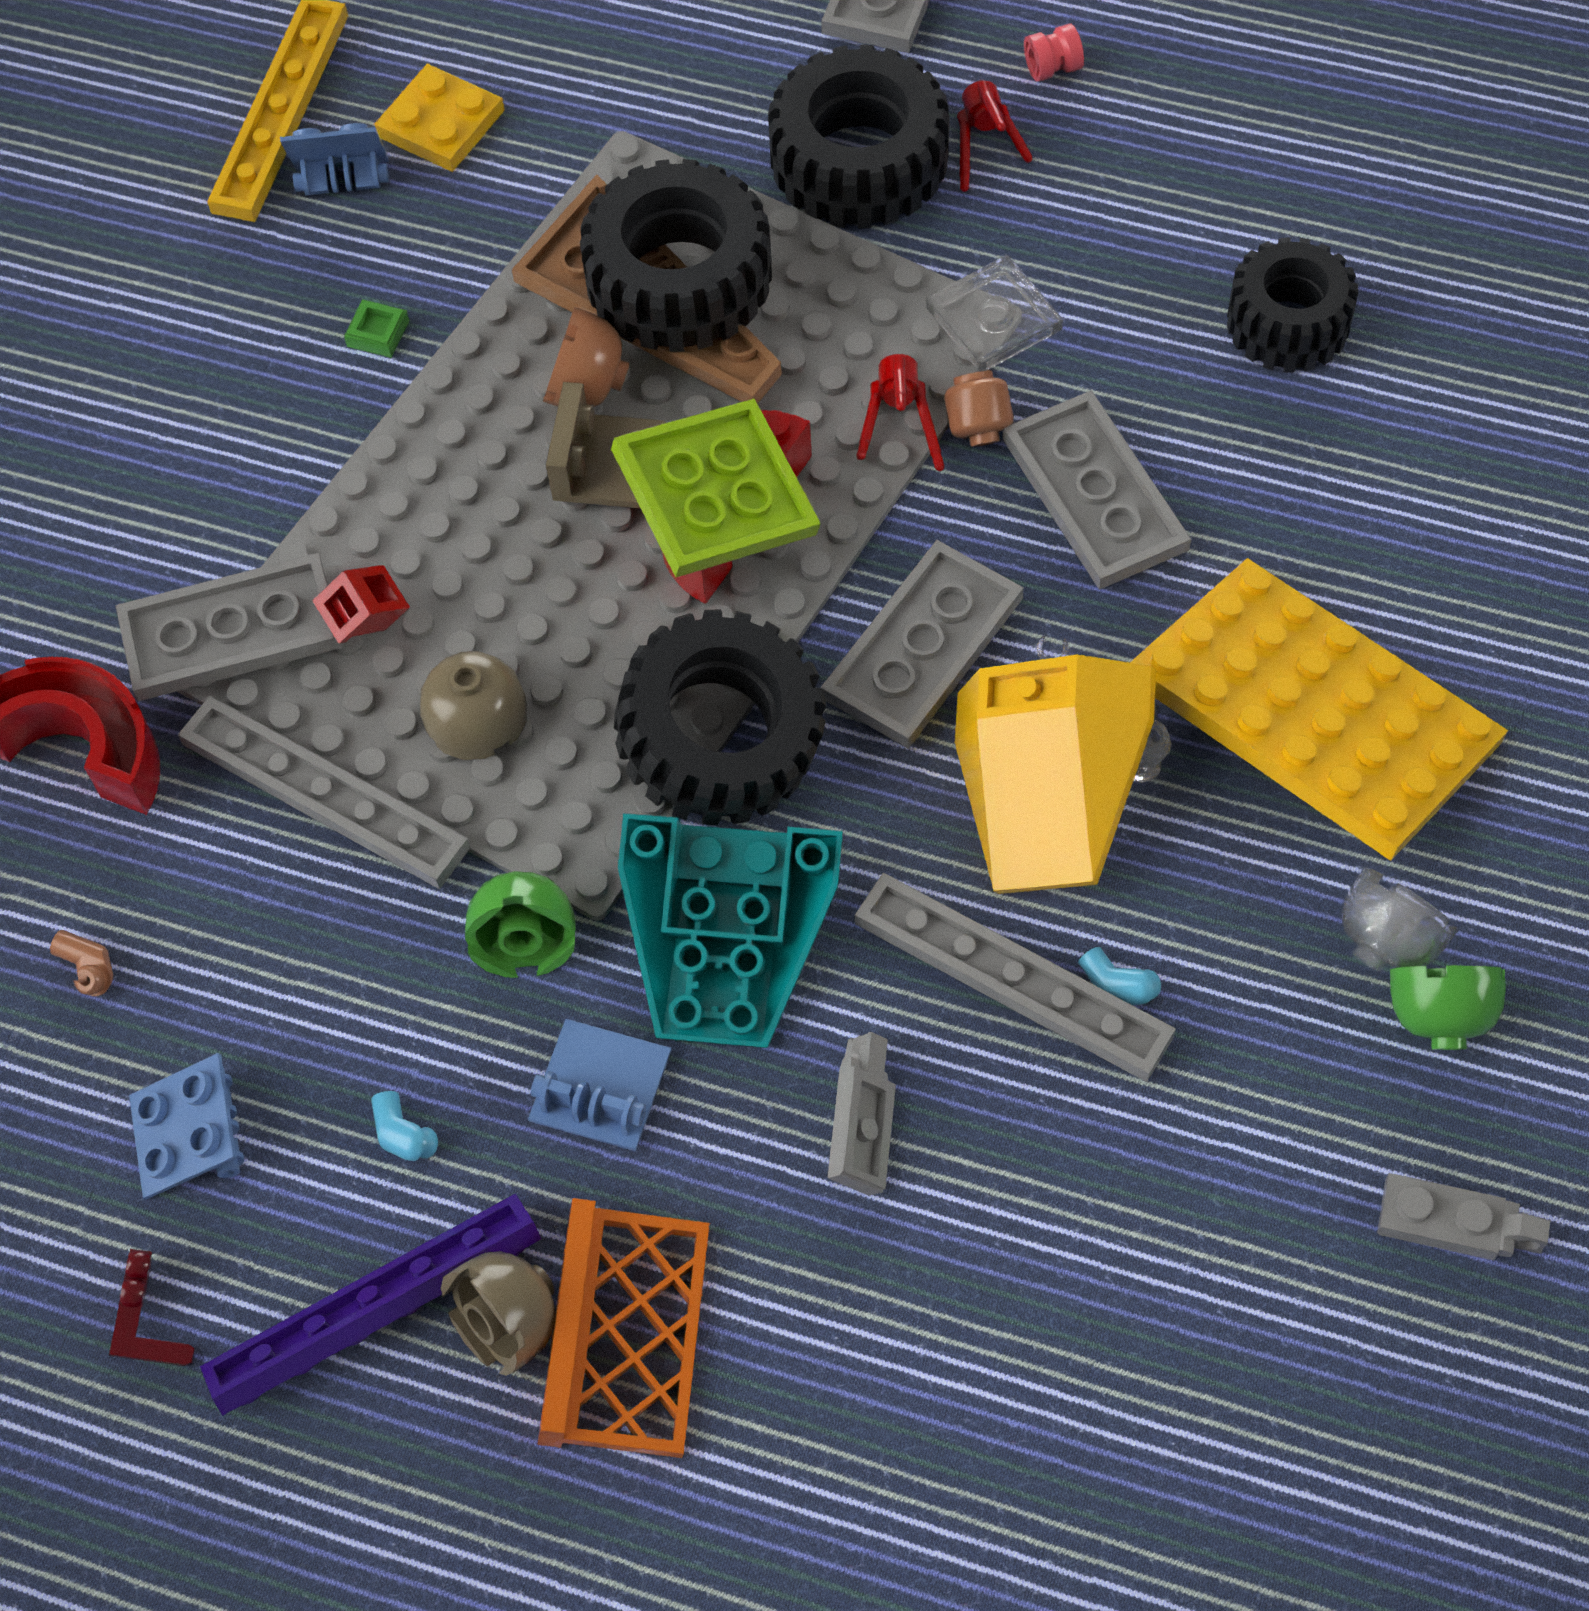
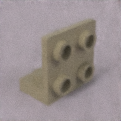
(581, 456)

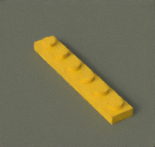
(277, 109)

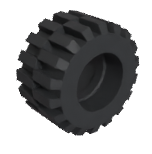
(1298, 275)

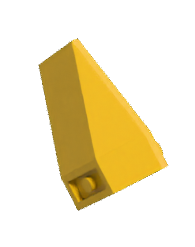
(1051, 764)

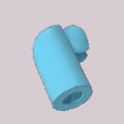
(1128, 984)
(397, 1134)

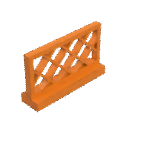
(573, 1337)

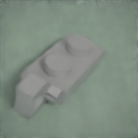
(862, 1117)
(1457, 1219)

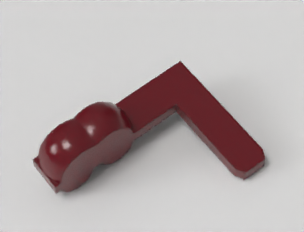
(132, 1298)

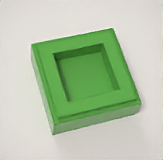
(376, 328)

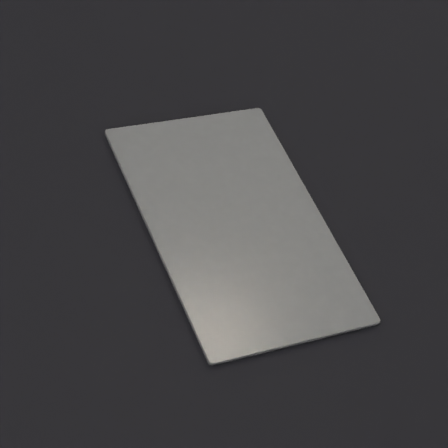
(567, 591)

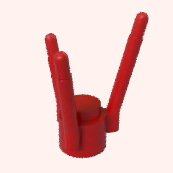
(984, 112)
(898, 388)

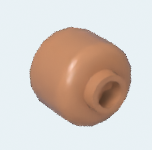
(978, 407)

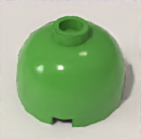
(520, 923)
(1448, 1002)

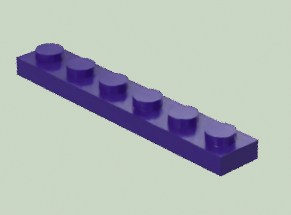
(362, 1306)

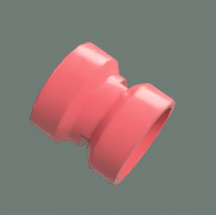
(1053, 52)

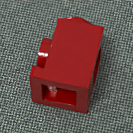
(360, 602)

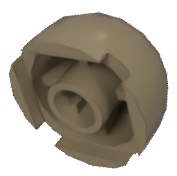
(472, 705)
(501, 1308)

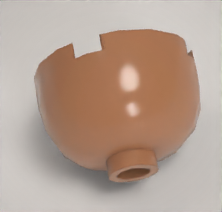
(590, 357)

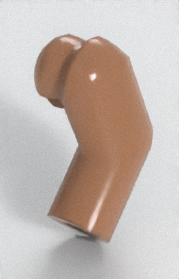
(91, 961)

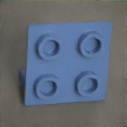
(351, 146)
(599, 1084)
(186, 1127)

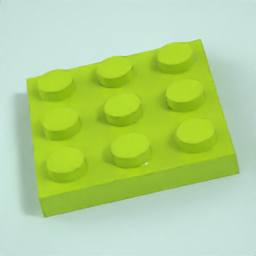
(715, 487)

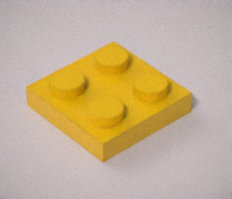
(439, 117)

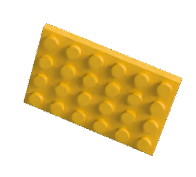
(1319, 707)

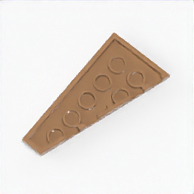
(556, 272)

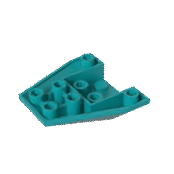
(723, 922)

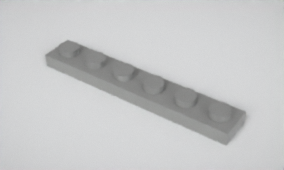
(325, 792)
(1015, 977)

